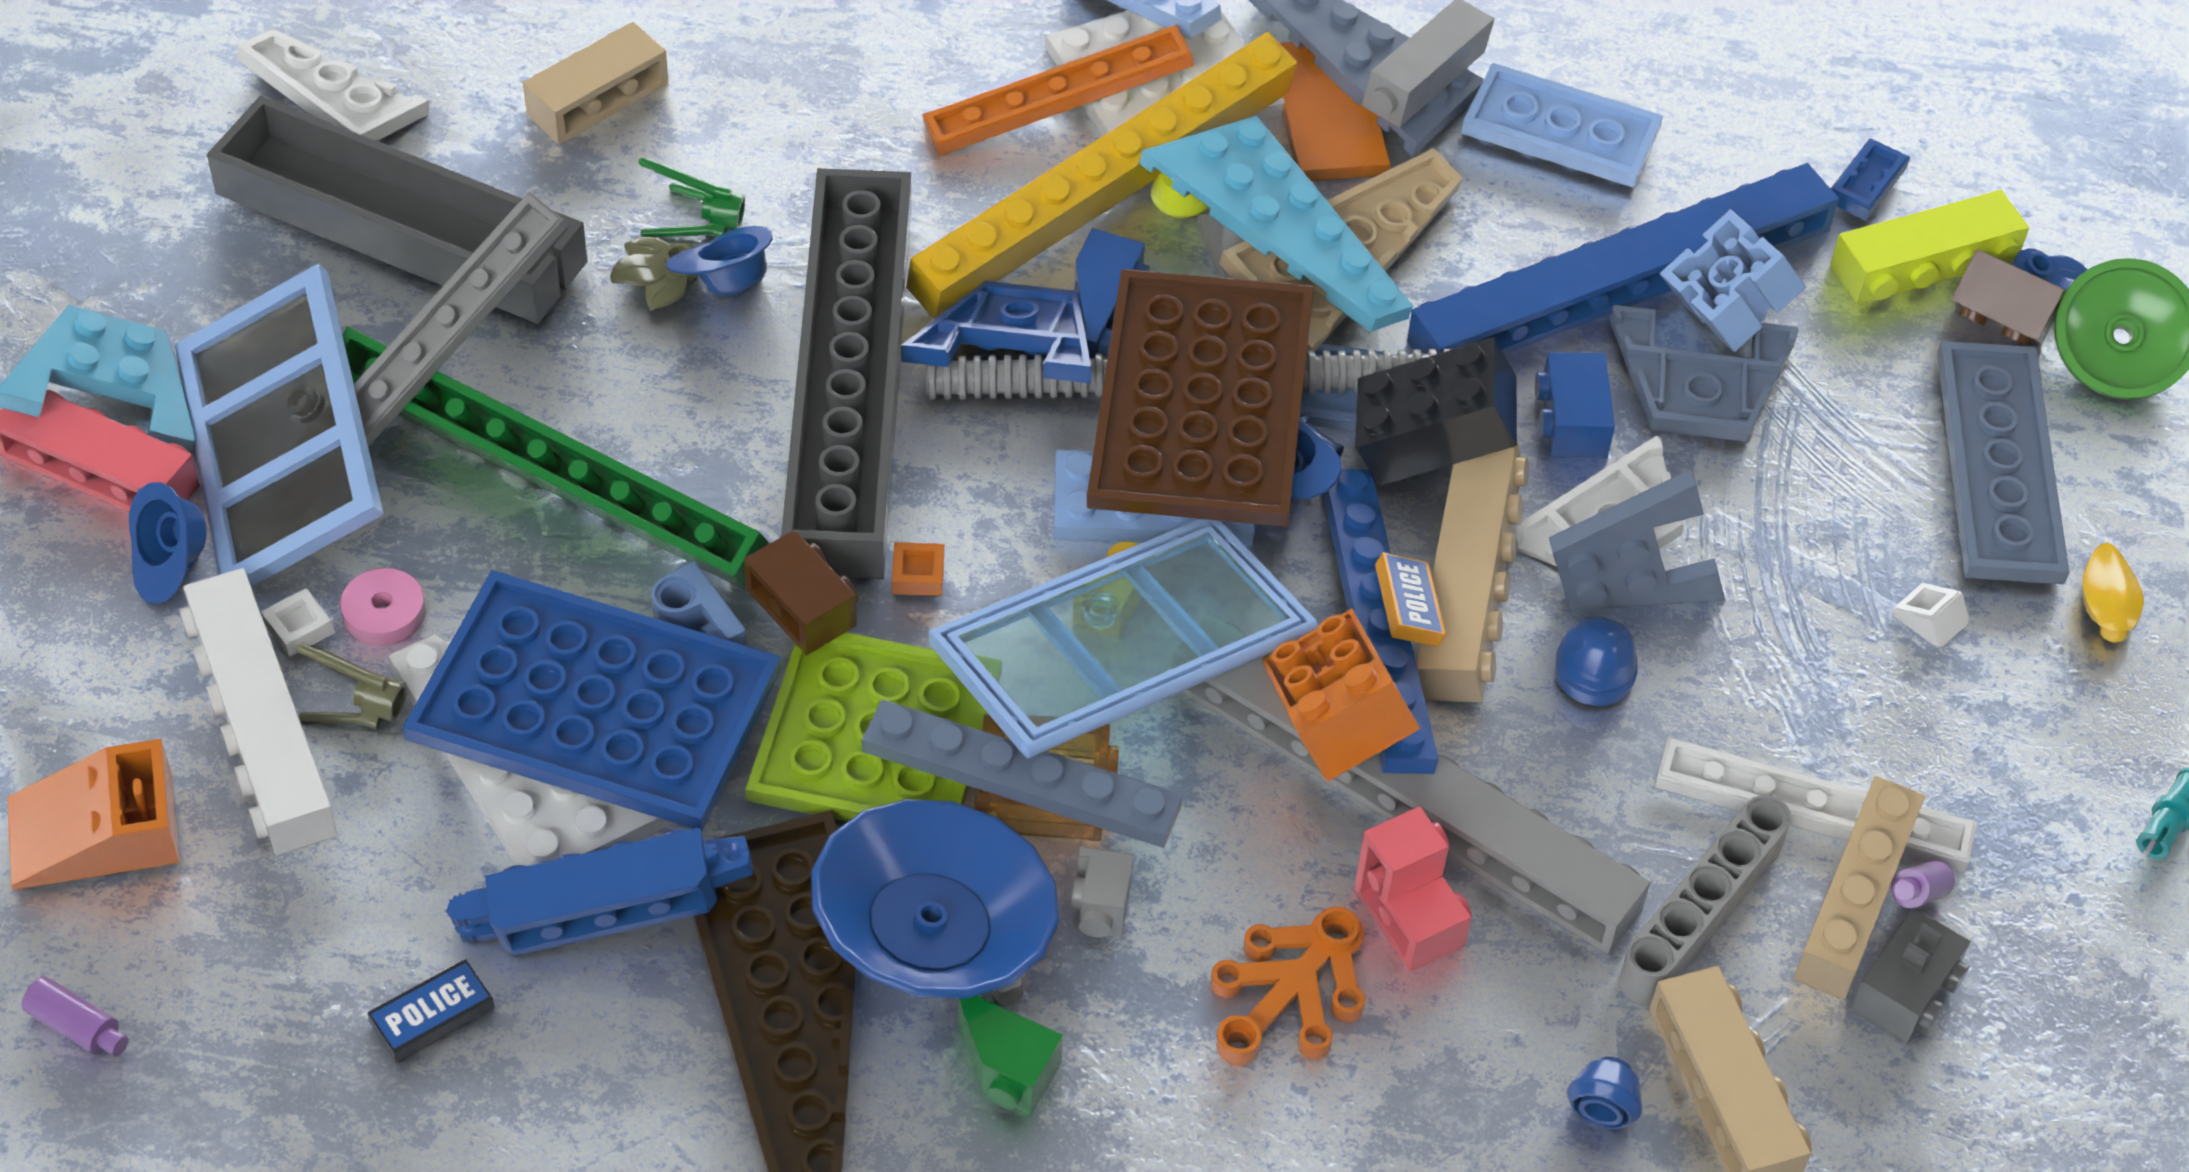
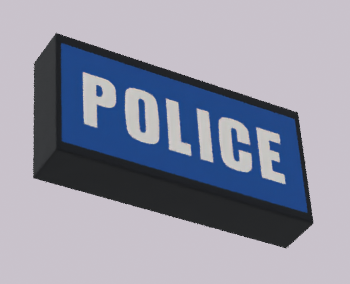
(431, 1010)

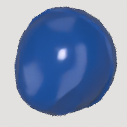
(1596, 662)

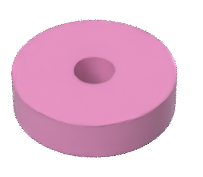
(387, 624)

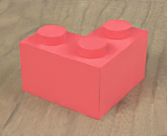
(1406, 891)

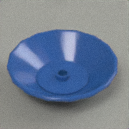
(941, 864)

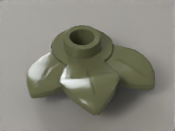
(647, 267)

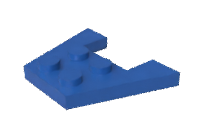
(1009, 318)

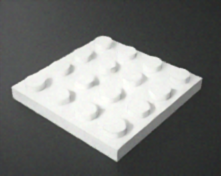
(1092, 37)

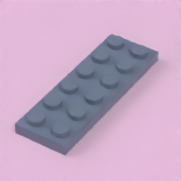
(2002, 463)

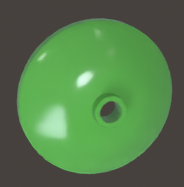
(2130, 297)

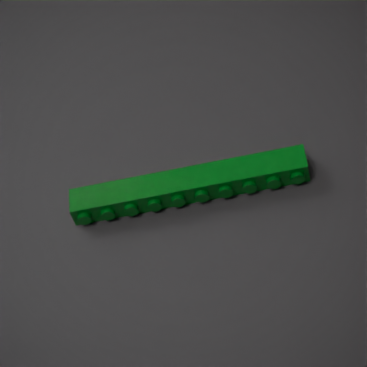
(572, 470)

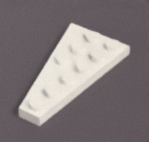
(527, 815)

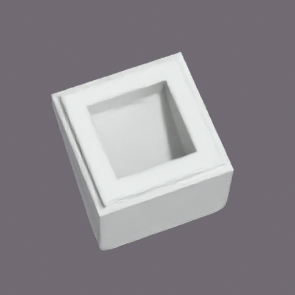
(1933, 613)

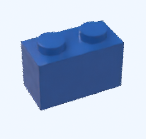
(1576, 405)

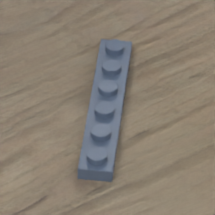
(1040, 781)

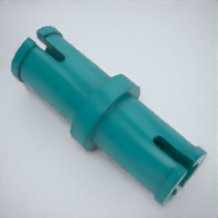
(2168, 818)

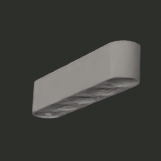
(1710, 878)

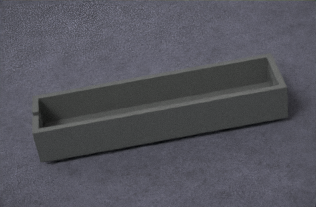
(379, 200)

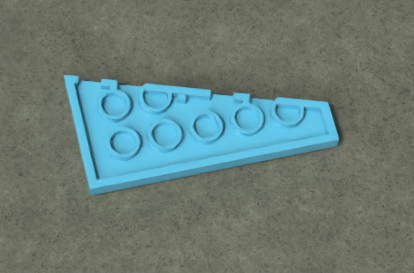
(1278, 210)

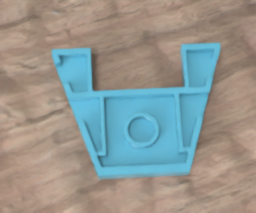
(105, 359)

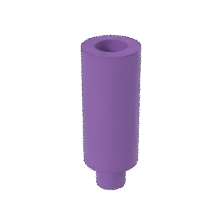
(1922, 884)
(73, 1017)

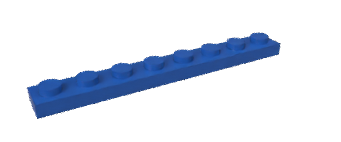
(1358, 543)

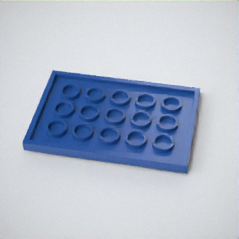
(594, 699)

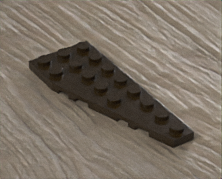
(783, 998)

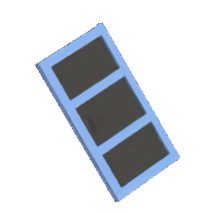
(277, 428)

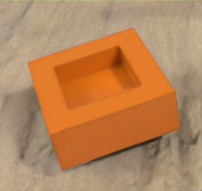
(918, 569)

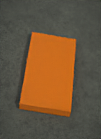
(1327, 129)

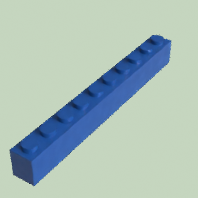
(1617, 269)

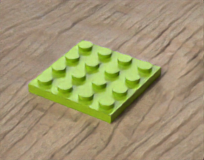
(824, 705)

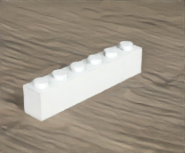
(259, 713)

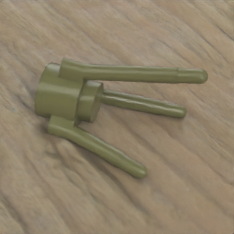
(375, 694)

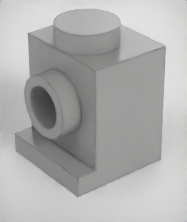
(1102, 891)

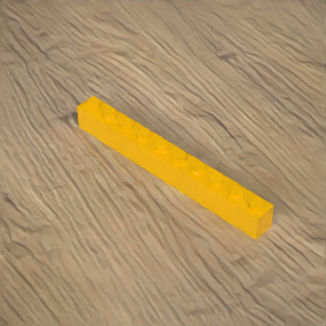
(1095, 176)

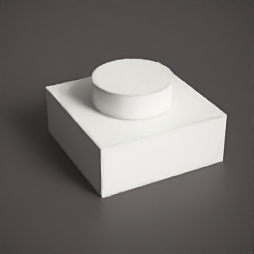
(297, 621)

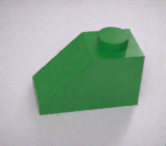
(1009, 1053)

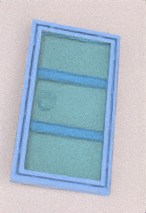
(1120, 634)

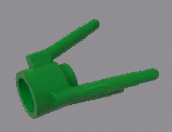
(720, 204)

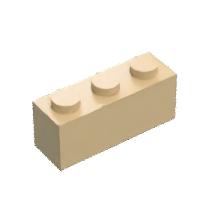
(595, 82)

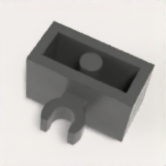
(1911, 975)

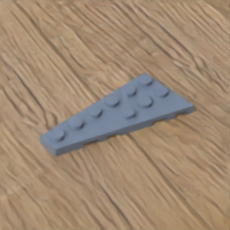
(1351, 45)

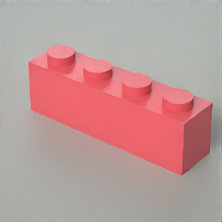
(94, 452)

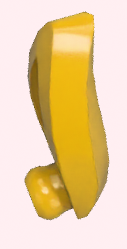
(2112, 593)

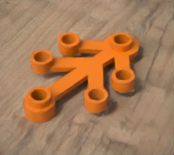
(1292, 979)

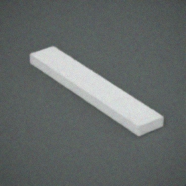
(1813, 802)

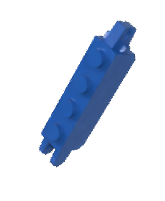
(600, 891)

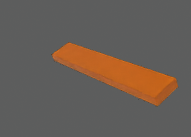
(1058, 90)

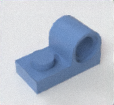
(694, 603)

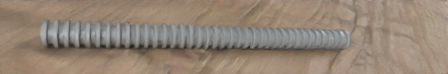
(1026, 375)

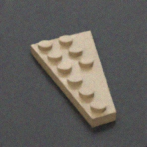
(1382, 214)

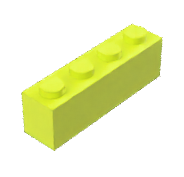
(1926, 246)

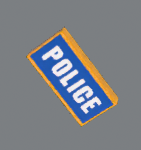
(1410, 599)

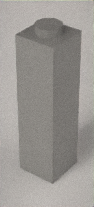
(1428, 62)

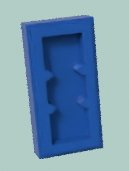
(1869, 178)

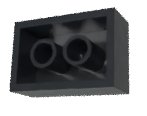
(1436, 411)

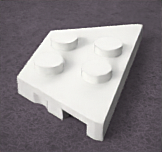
(1614, 484)

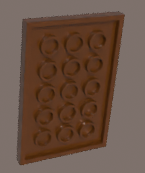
(1202, 398)

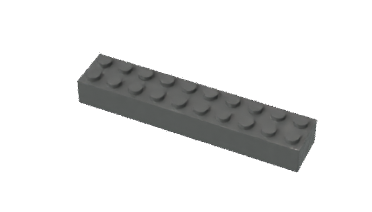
(849, 368)

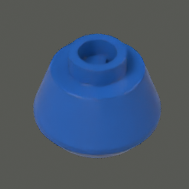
(1606, 1094)

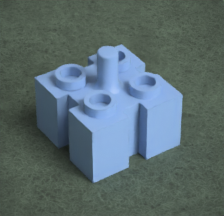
(1733, 280)

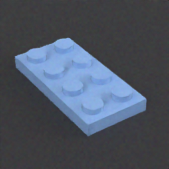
(1562, 124)
(1078, 522)

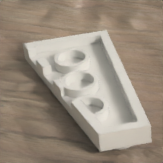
(330, 87)

